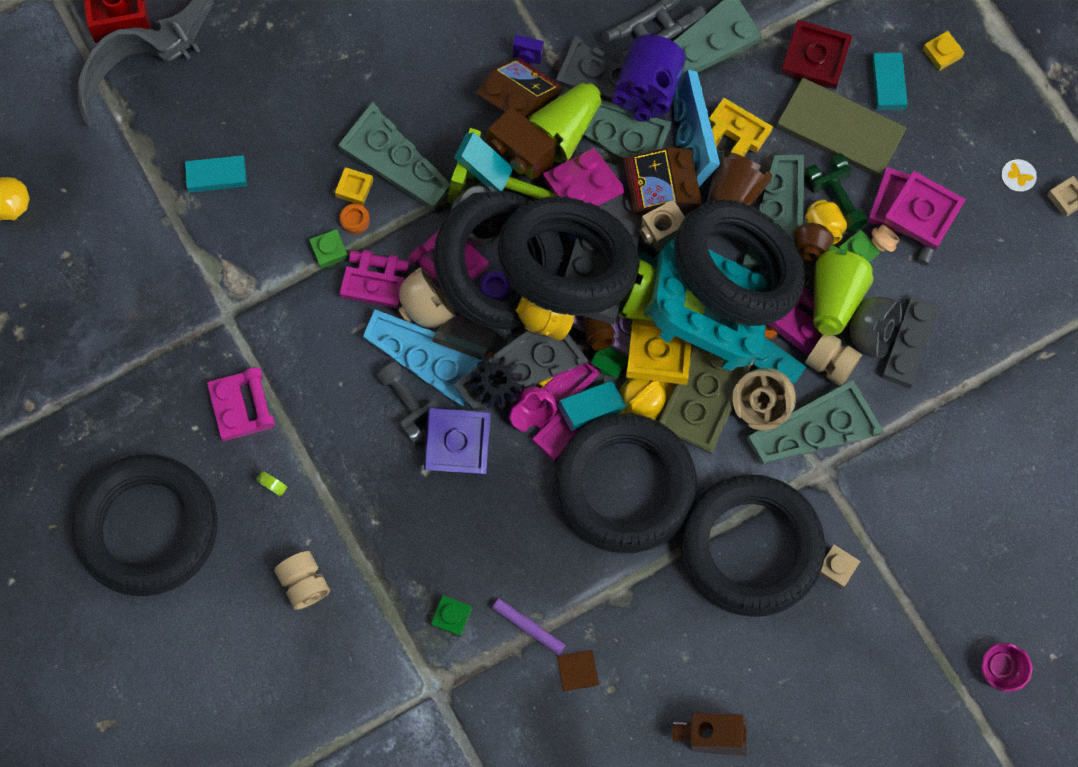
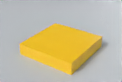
(655, 358)

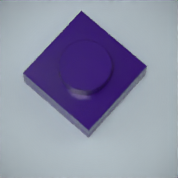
(528, 49)

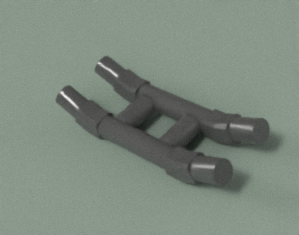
(659, 11)

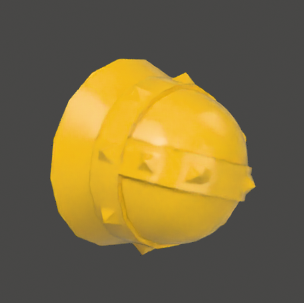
(544, 321)

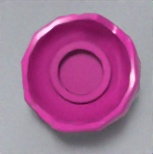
(532, 408)
(1006, 667)

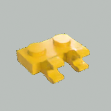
(740, 126)

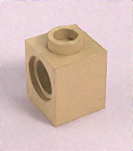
(666, 214)

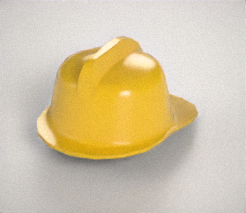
(645, 397)

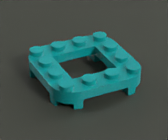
(667, 309)

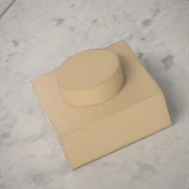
(1065, 196)
(839, 566)

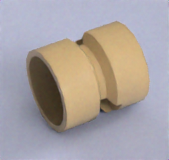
(834, 359)
(300, 577)

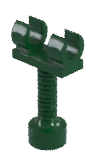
(855, 218)

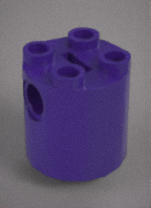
(649, 77)

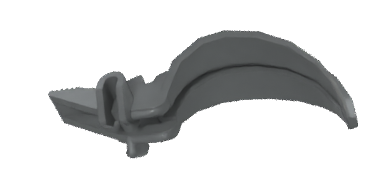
(167, 43)

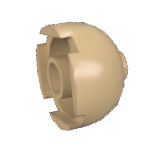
(424, 301)
(764, 398)

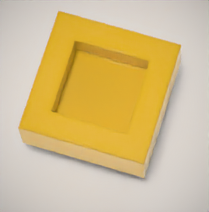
(943, 50)
(354, 186)

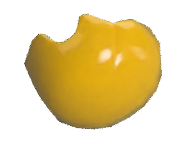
(13, 198)

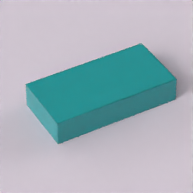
(889, 81)
(483, 162)
(216, 174)
(591, 405)

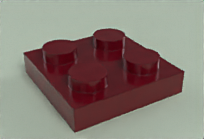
(816, 54)

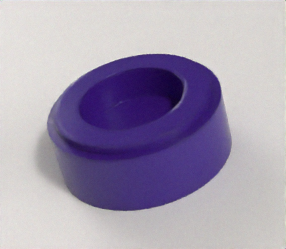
(495, 286)

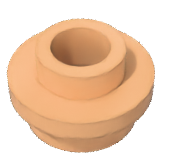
(884, 238)

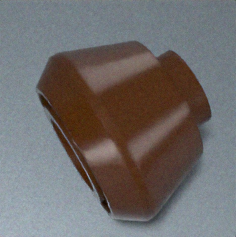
(812, 240)

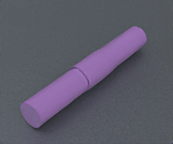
(529, 626)

